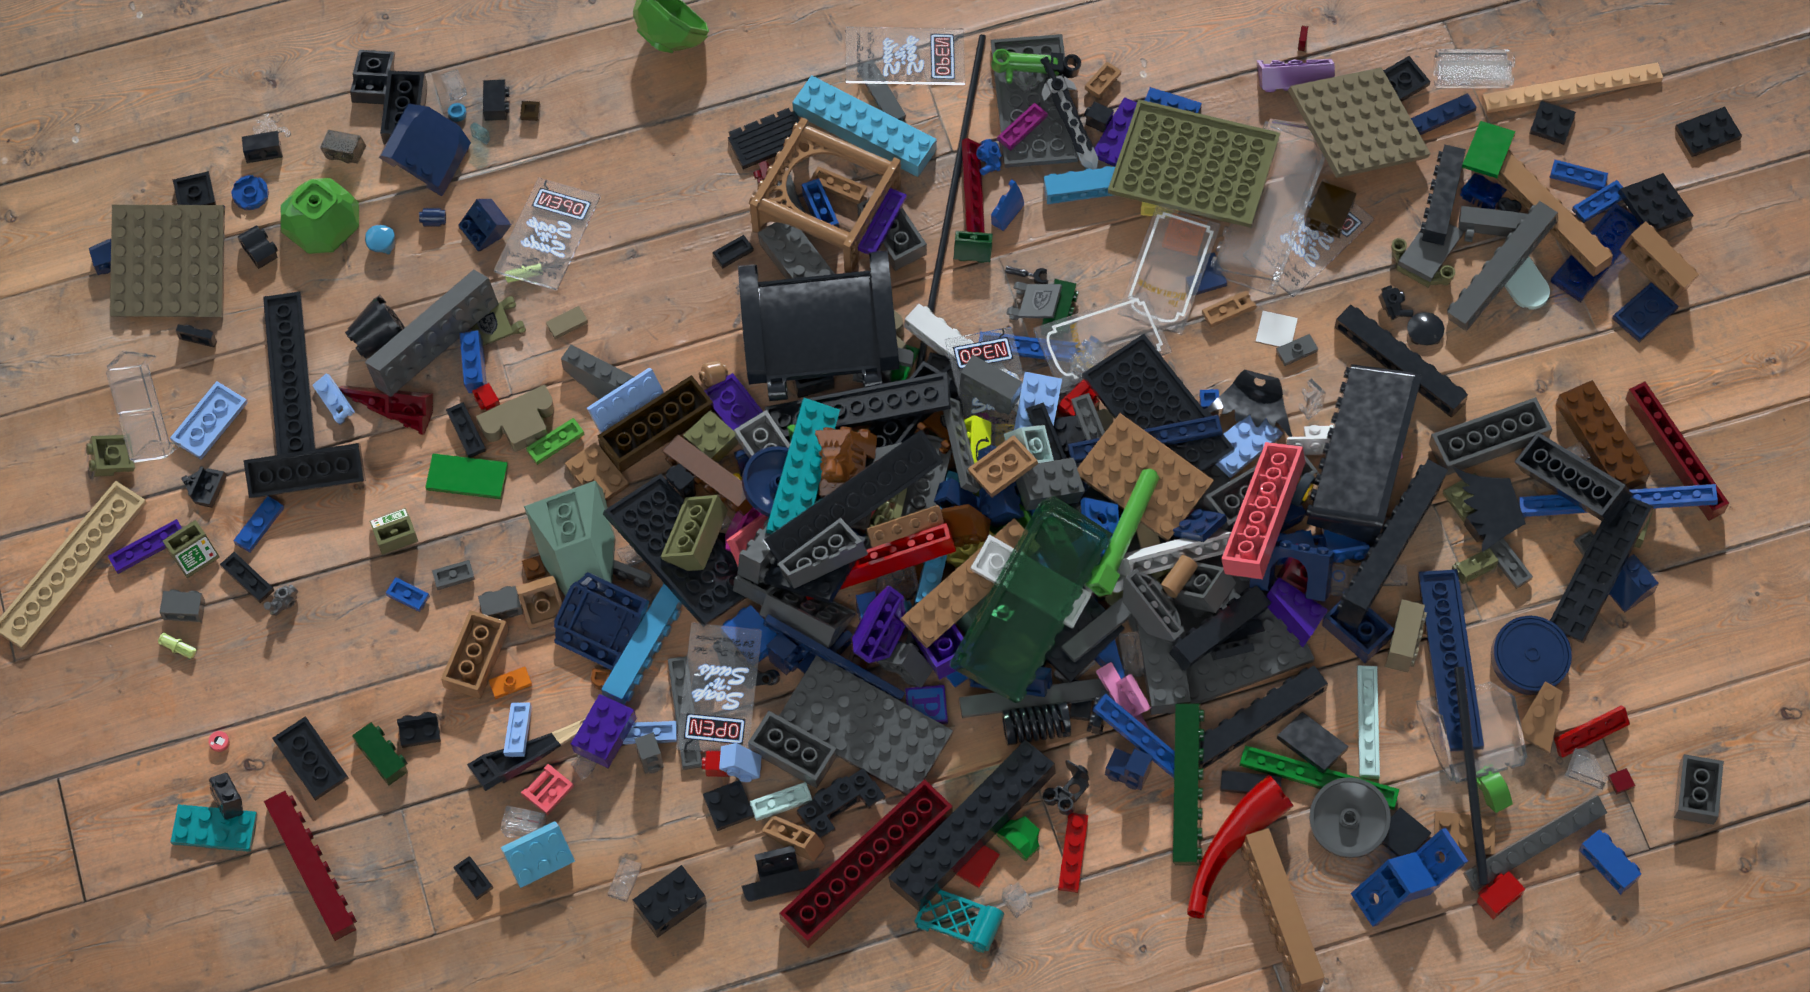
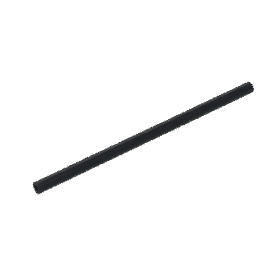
(1471, 776)

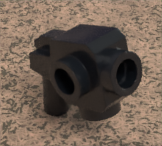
(1391, 302)

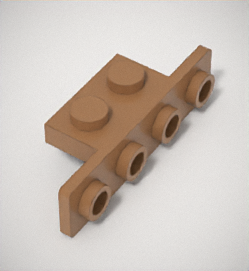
(905, 526)

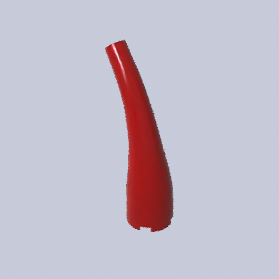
(1252, 814)

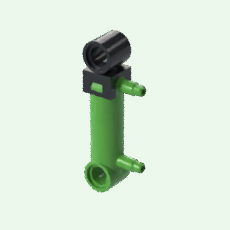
(1032, 63)

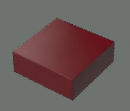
(1302, 39)
(1621, 781)

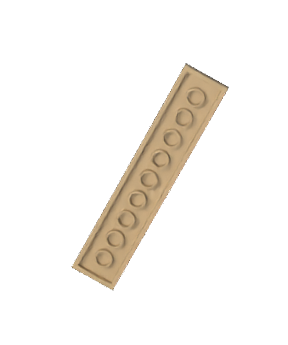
(70, 564)

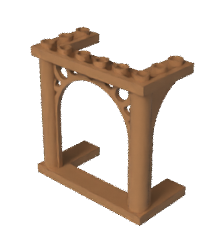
(800, 144)

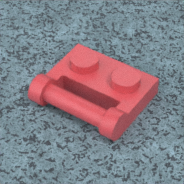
(552, 793)

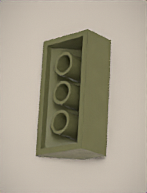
(695, 532)

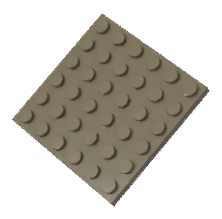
(1359, 122)
(167, 261)

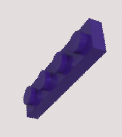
(882, 221)
(143, 548)

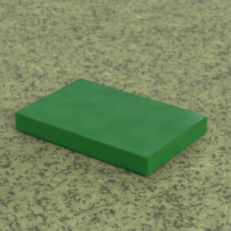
(1488, 149)

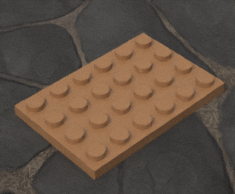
(1118, 462)

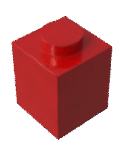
(711, 764)

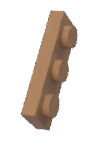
(840, 185)

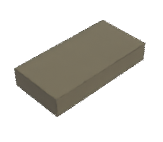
(566, 322)

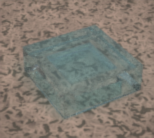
(479, 133)

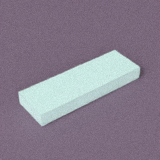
(781, 801)

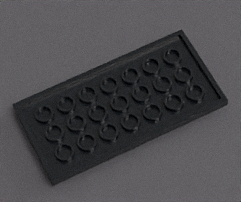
(1152, 395)
(646, 523)

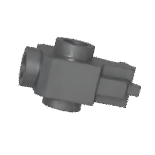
(284, 598)

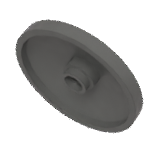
(1349, 817)

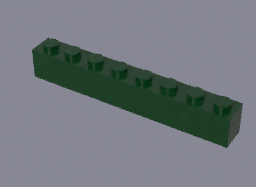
(1187, 784)

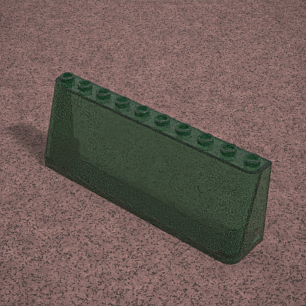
(1031, 599)

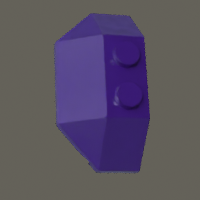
(880, 626)

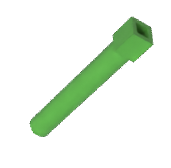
(1105, 574)

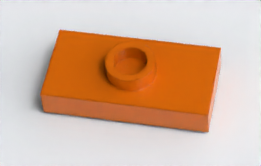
(510, 682)

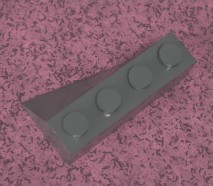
(593, 373)

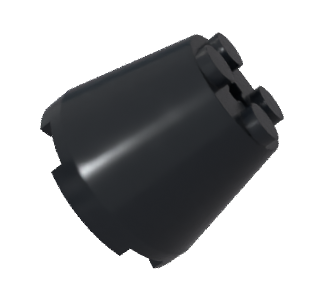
(374, 327)

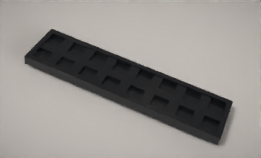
(1600, 570)

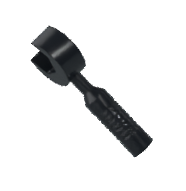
(1024, 273)

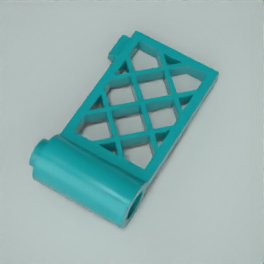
(981, 932)

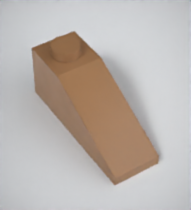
(805, 842)

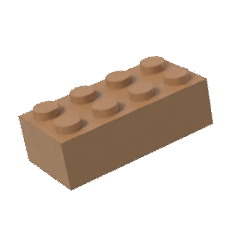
(1659, 261)
(474, 654)

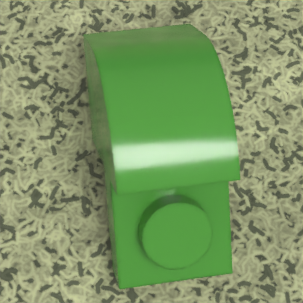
(1495, 791)

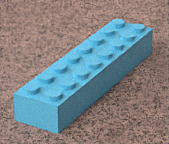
(864, 125)

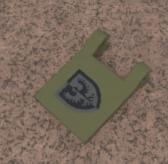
(496, 324)

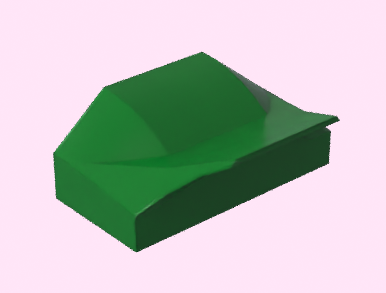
(1021, 837)

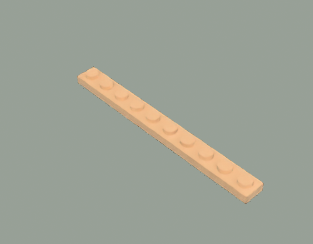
(1572, 87)

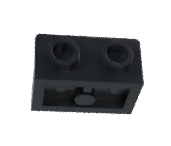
(419, 729)

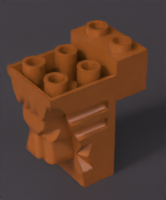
(843, 455)

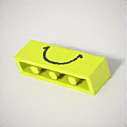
(979, 435)

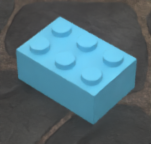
(537, 854)

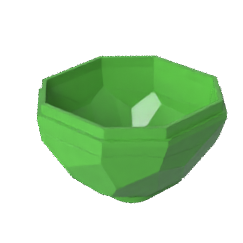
(669, 24)
(320, 225)

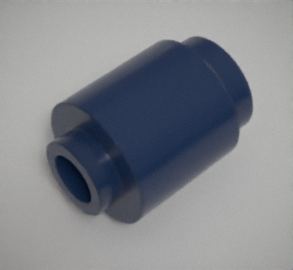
(432, 217)

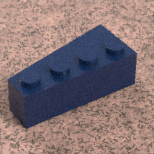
(1004, 505)

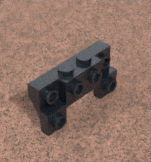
(836, 799)

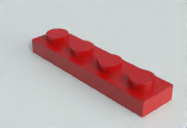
(1592, 731)
(1073, 852)

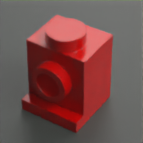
(485, 397)

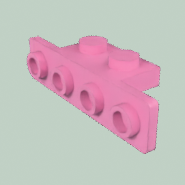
(1124, 692)

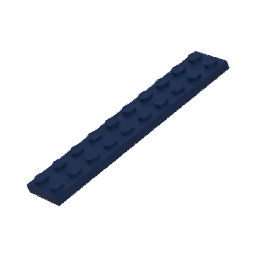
(1447, 650)

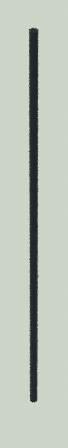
(953, 188)

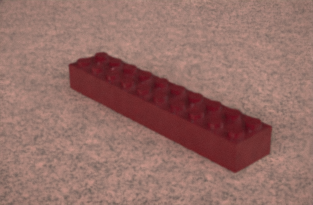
(866, 863)

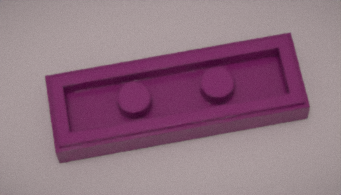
(1022, 126)

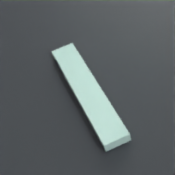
(1368, 722)

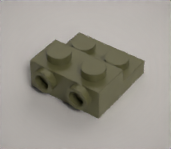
(108, 455)

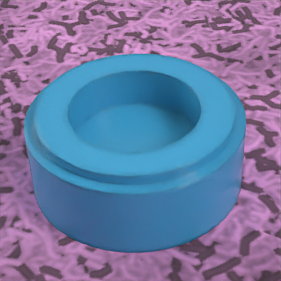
(457, 112)

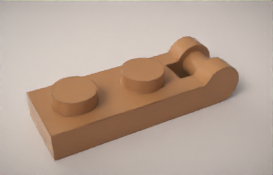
(1228, 309)

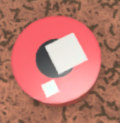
(219, 741)

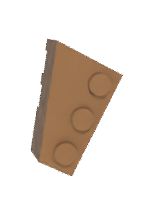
(1541, 718)

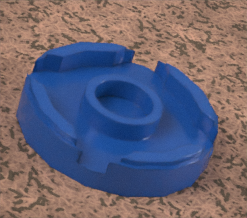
(250, 192)

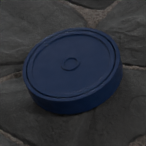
(1530, 653)

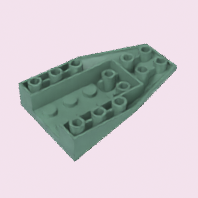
(574, 534)

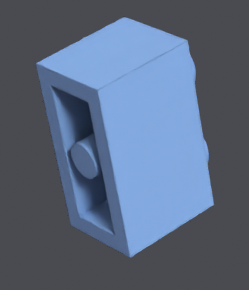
(740, 762)

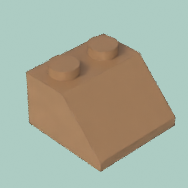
(540, 601)

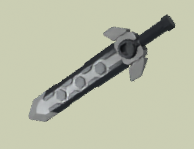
(1058, 89)

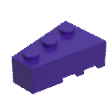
(1295, 610)

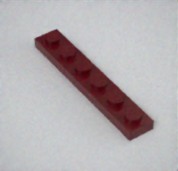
(972, 187)

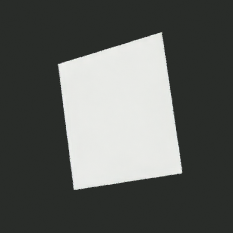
(1276, 329)

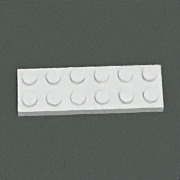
(992, 560)

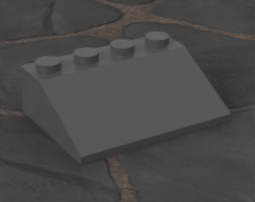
(811, 617)

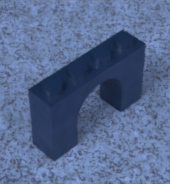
(1316, 561)

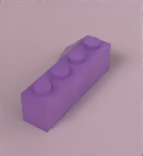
(1282, 76)

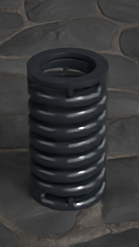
(1029, 717)

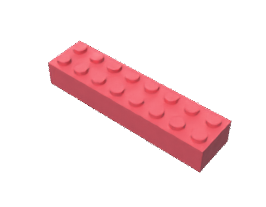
(1263, 510)

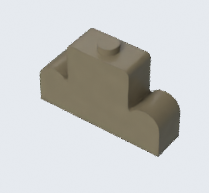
(518, 419)

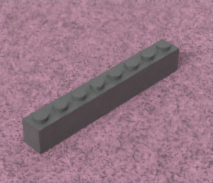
(1502, 266)

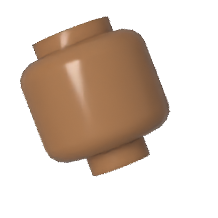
(713, 373)

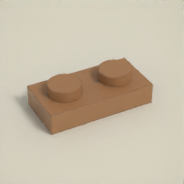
(1102, 80)

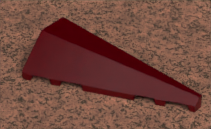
(406, 407)

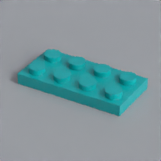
(208, 829)

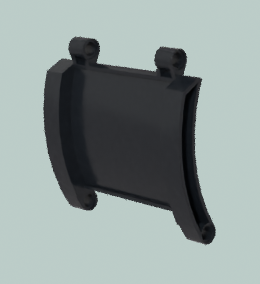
(818, 326)

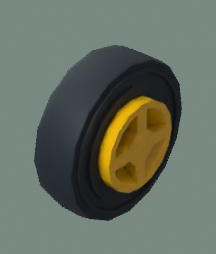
(1303, 489)

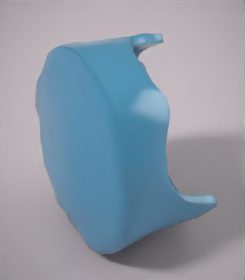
(380, 239)

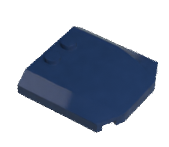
(426, 146)
(598, 619)

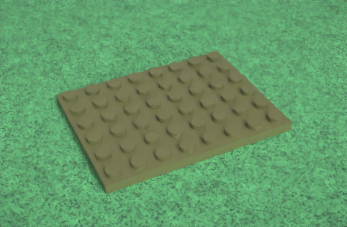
(1194, 163)

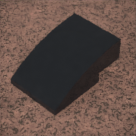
(371, 76)

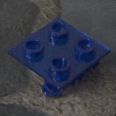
(1483, 190)

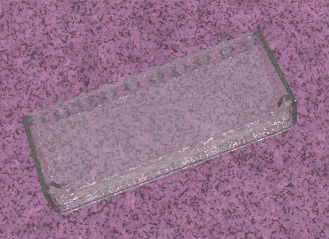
(1260, 253)

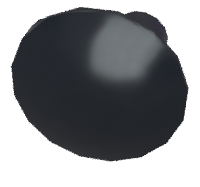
(1425, 329)

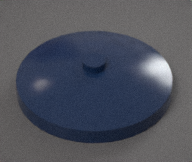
(762, 477)

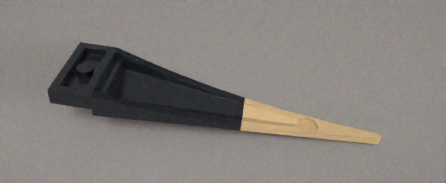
(496, 768)

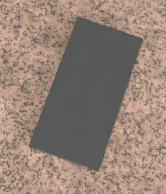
(1427, 258)

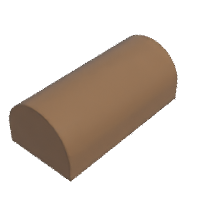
(1179, 576)

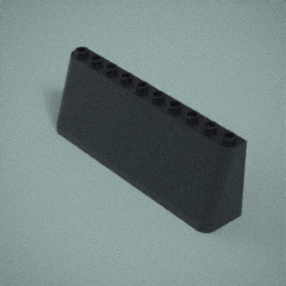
(1363, 452)

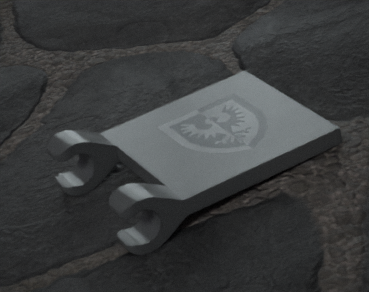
(1038, 301)

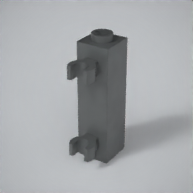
(1487, 221)

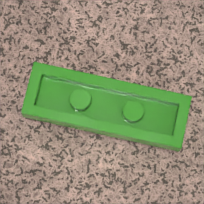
(555, 441)

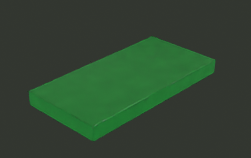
(466, 476)

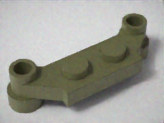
(1442, 277)

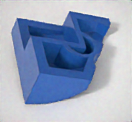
(1008, 207)

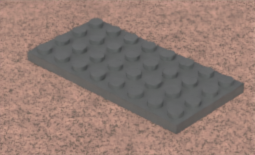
(1050, 139)
(866, 725)

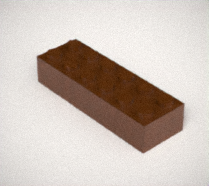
(1602, 434)

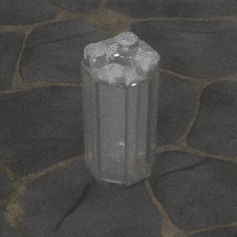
(1473, 68)

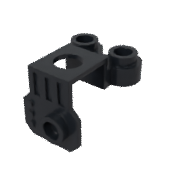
(1062, 795)

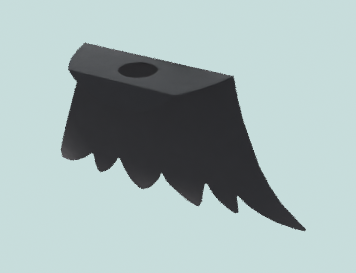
(1254, 400)
(1495, 505)

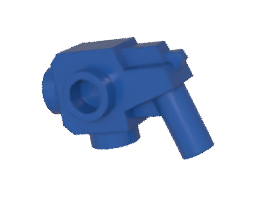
(989, 153)

